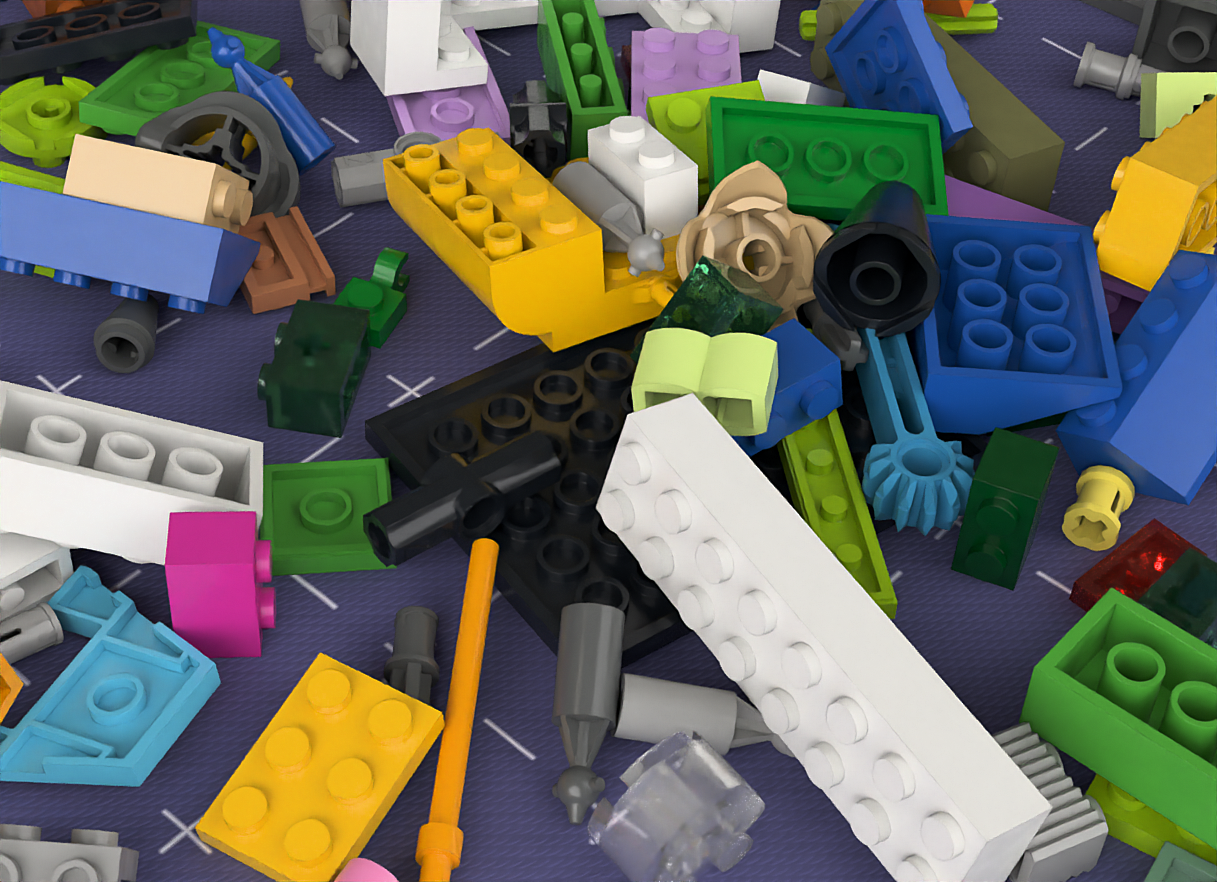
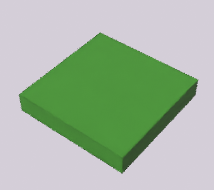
(318, 512)

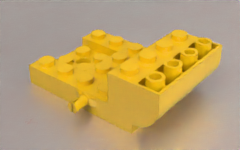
(523, 241)

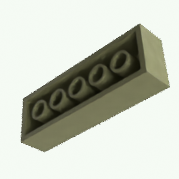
(1008, 145)

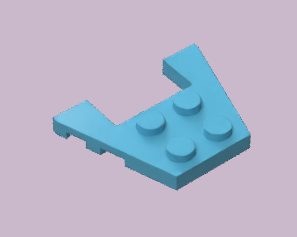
(116, 700)

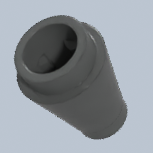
(128, 334)

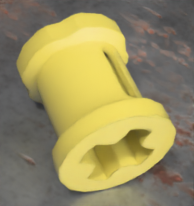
(1101, 499)

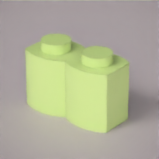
(726, 372)

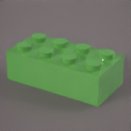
(1135, 708)

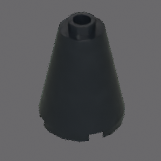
(880, 264)

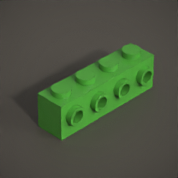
(579, 68)

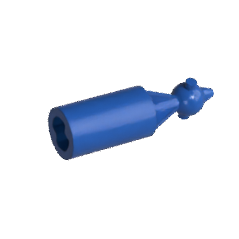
(299, 129)

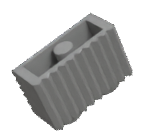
(1074, 828)

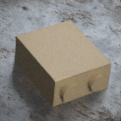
(157, 183)

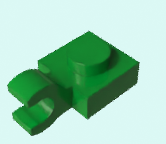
(380, 295)

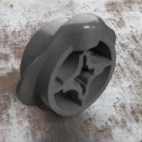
(230, 117)

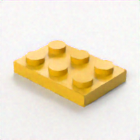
(321, 775)

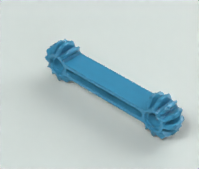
(909, 469)

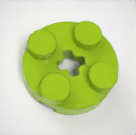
(43, 119)

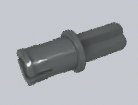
(841, 341)
(412, 659)

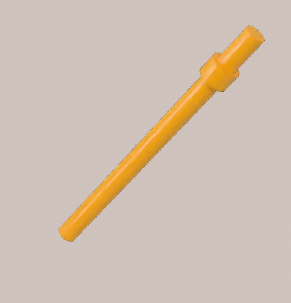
(441, 839)

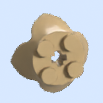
(752, 218)

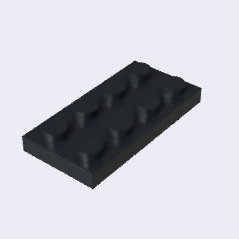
(91, 32)

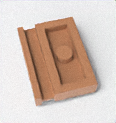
(287, 263)

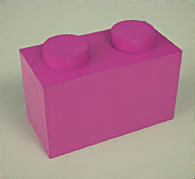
(217, 580)

